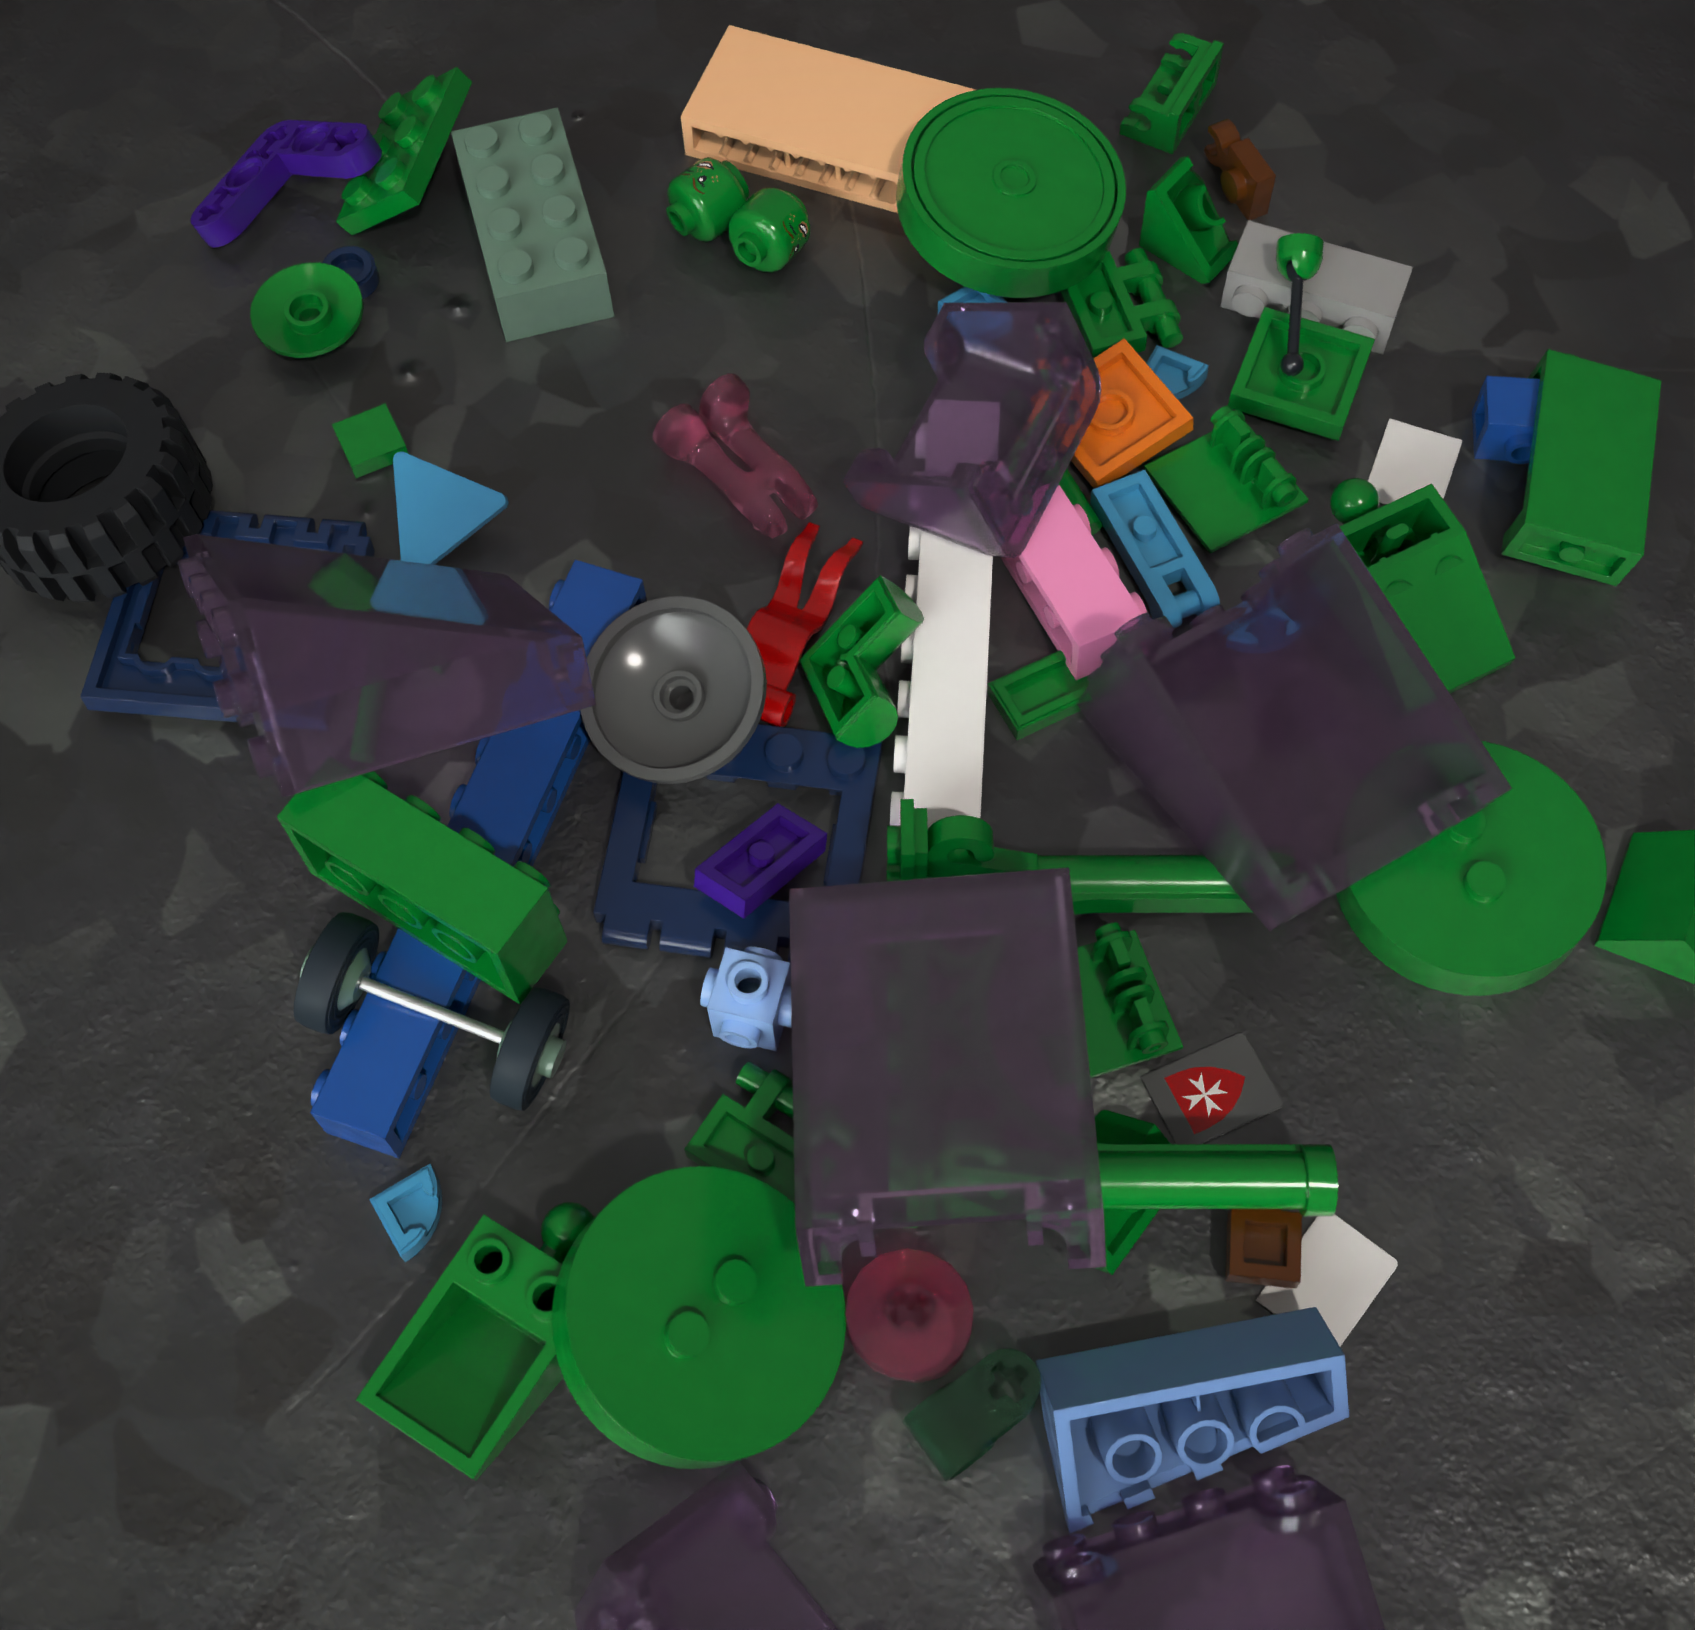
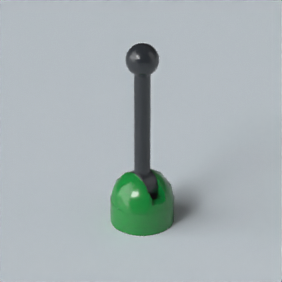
(1297, 260)

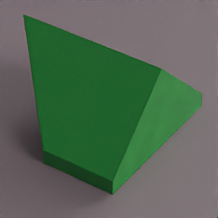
(1184, 224)

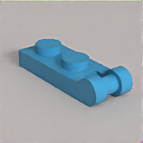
(1153, 547)

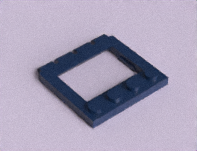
(181, 685)
(689, 917)

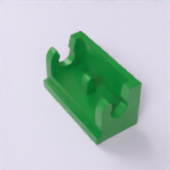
(1174, 94)

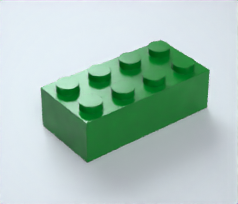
(429, 880)

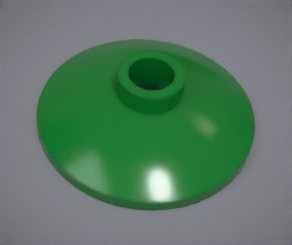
(306, 310)

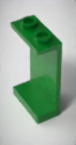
(1587, 469)

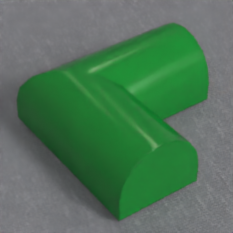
(847, 658)

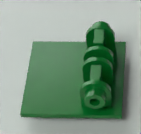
(1226, 482)
(1122, 1003)

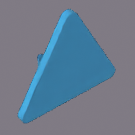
(438, 508)

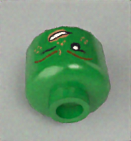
(705, 198)
(769, 229)

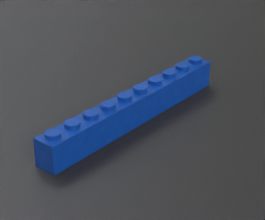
(511, 801)

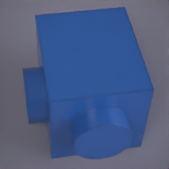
(1505, 419)

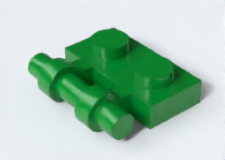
(1107, 312)
(742, 1136)

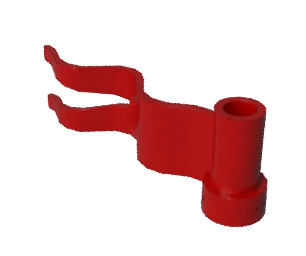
(784, 629)

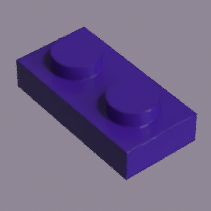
(760, 860)

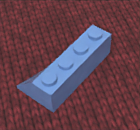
(1184, 1405)

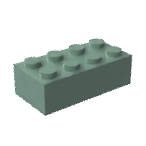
(533, 224)

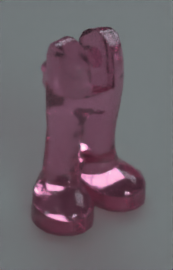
(724, 413)

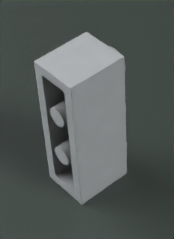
(1347, 293)

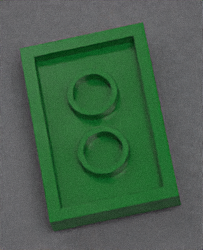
(411, 141)

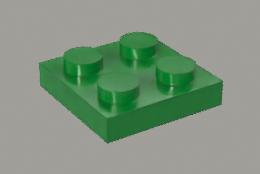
(1316, 397)

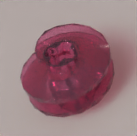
(907, 1350)

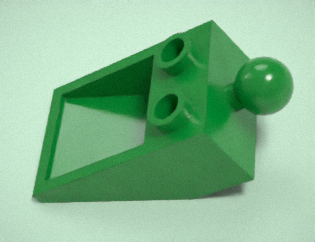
(1431, 581)
(478, 1345)

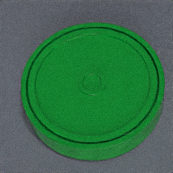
(1010, 192)
(1492, 895)
(694, 1320)

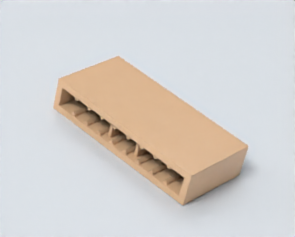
(808, 115)

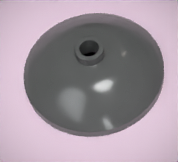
(653, 659)

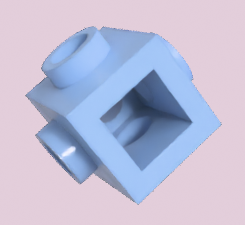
(759, 1013)

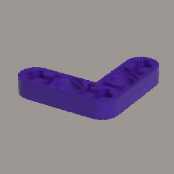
(276, 155)

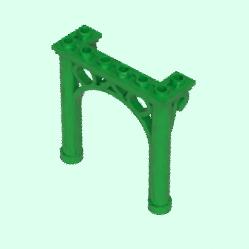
(1135, 1173)

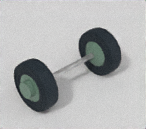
(339, 972)

